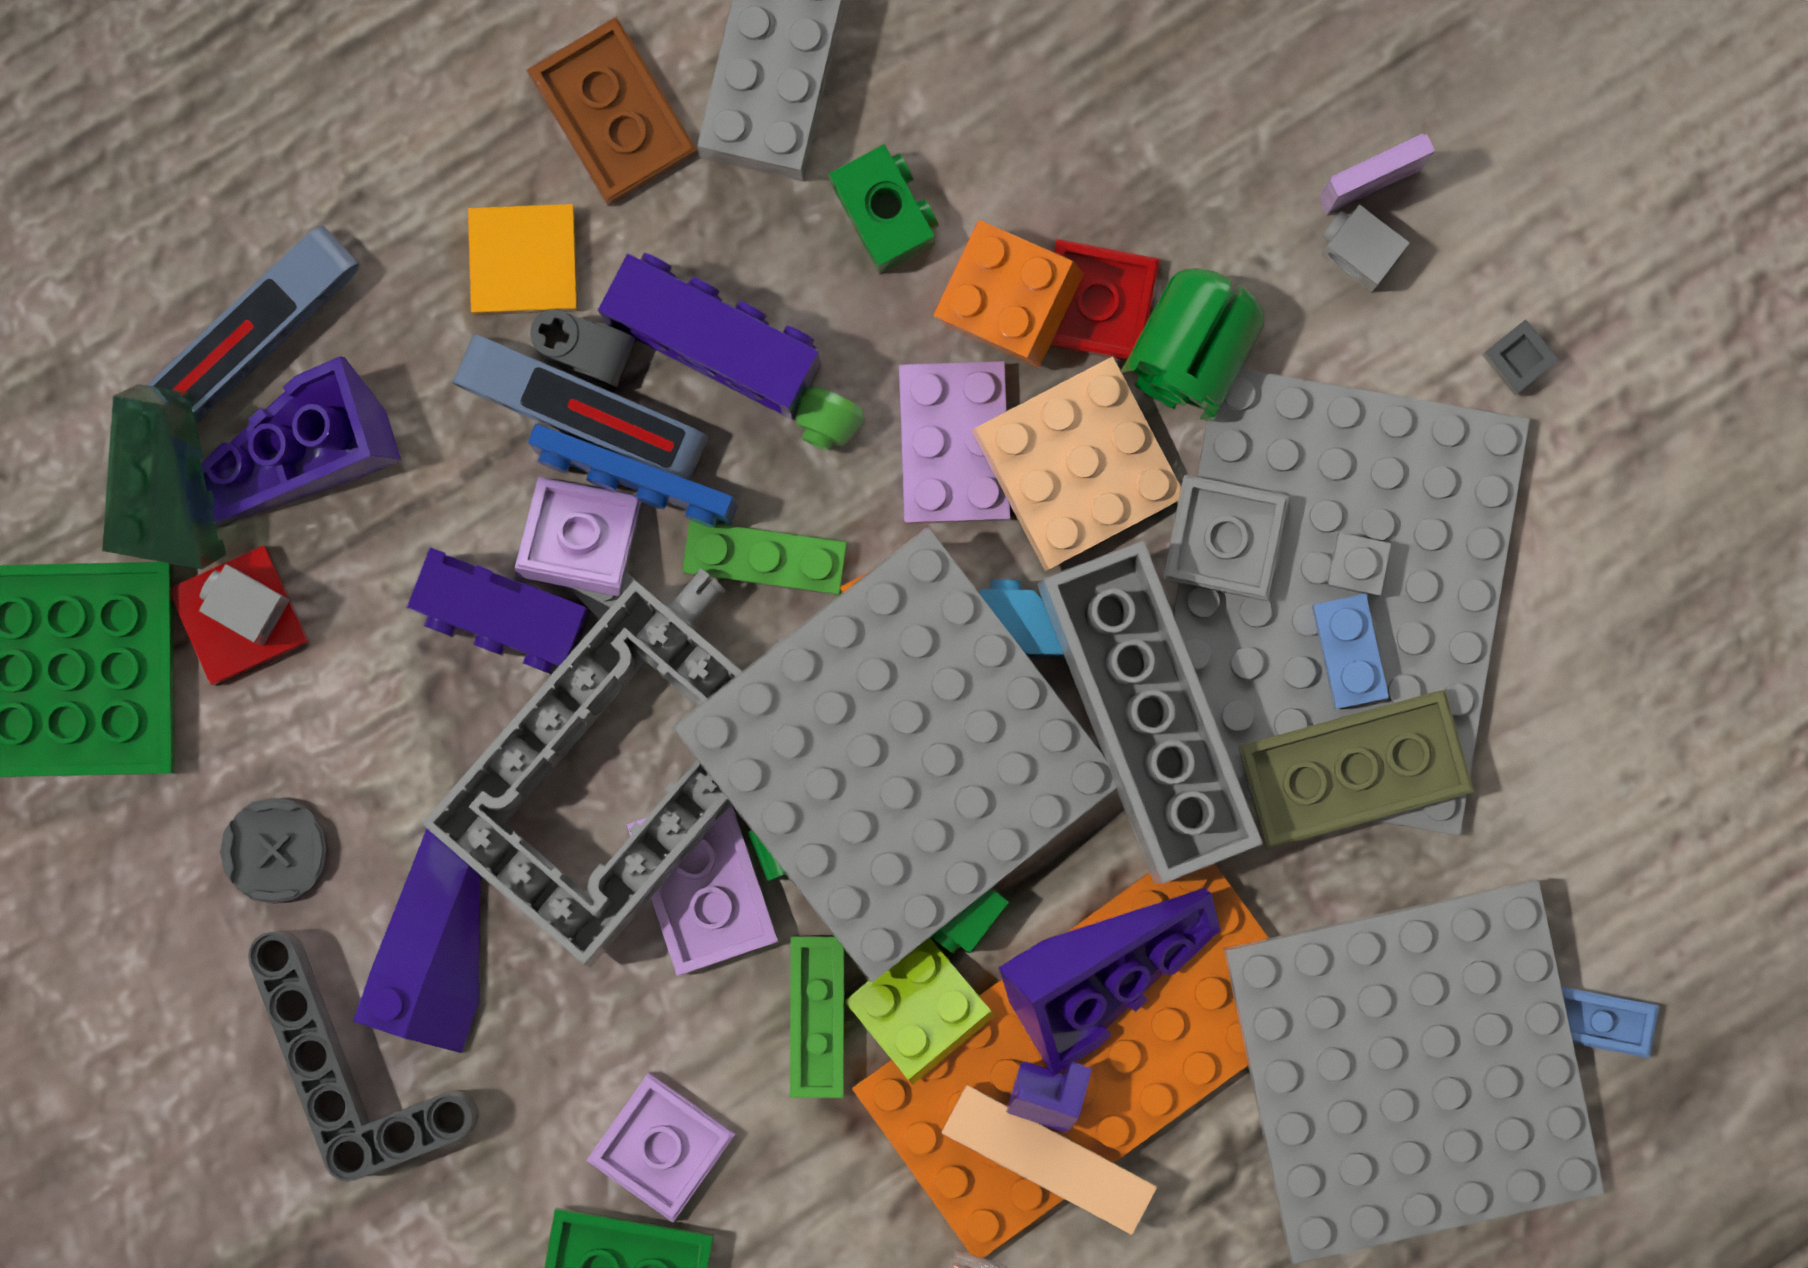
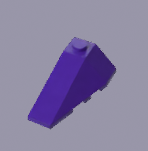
(305, 442)
(1087, 977)

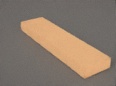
(1049, 1160)

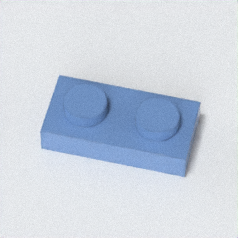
(1350, 651)

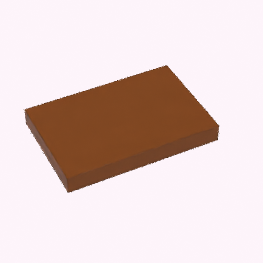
(612, 111)

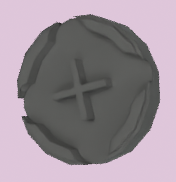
(274, 850)

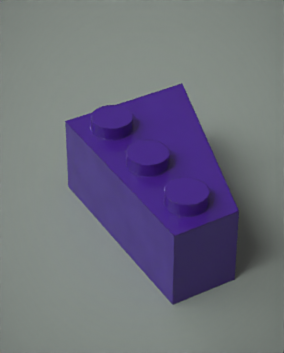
(497, 611)

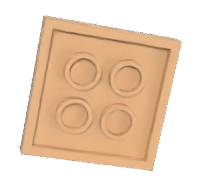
(1078, 463)

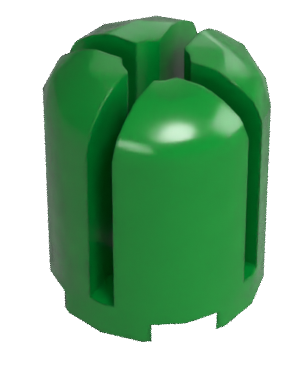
(1196, 341)

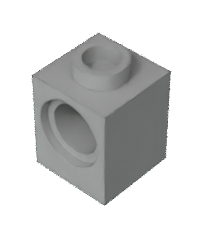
(1363, 246)
(242, 604)

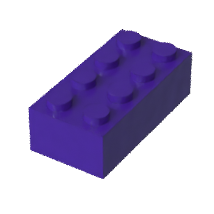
(709, 335)

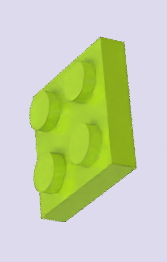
(920, 1010)

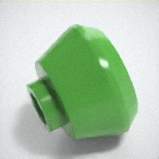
(827, 418)

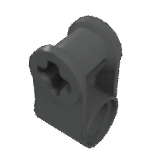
(591, 350)

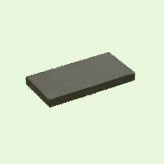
(1355, 769)

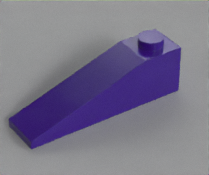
(428, 960)

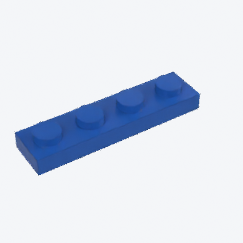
(653, 485)

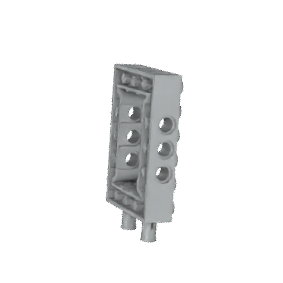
(478, 807)

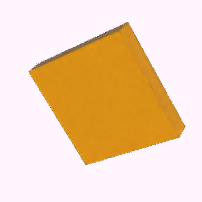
(522, 259)

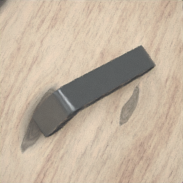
(336, 1074)

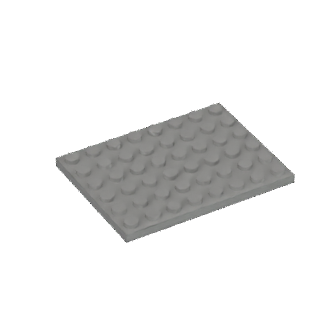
(1373, 468)

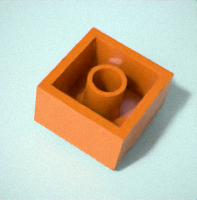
(1008, 293)

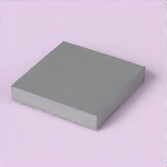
(1225, 538)

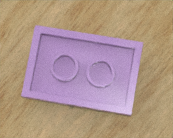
(941, 460)
(713, 901)

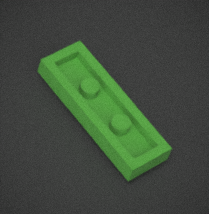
(765, 558)
(816, 1017)

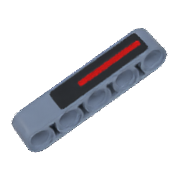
(259, 321)
(578, 408)

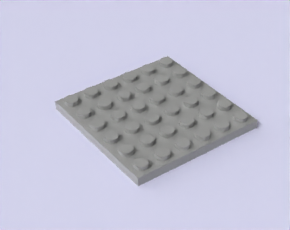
(897, 754)
(1414, 1071)

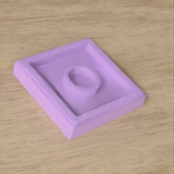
(1376, 173)
(578, 536)
(660, 1147)

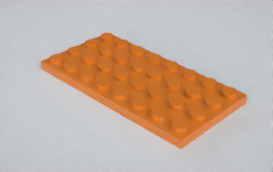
(1140, 1078)

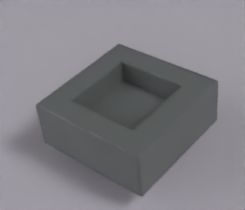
(1520, 357)

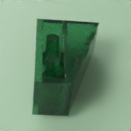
(156, 481)

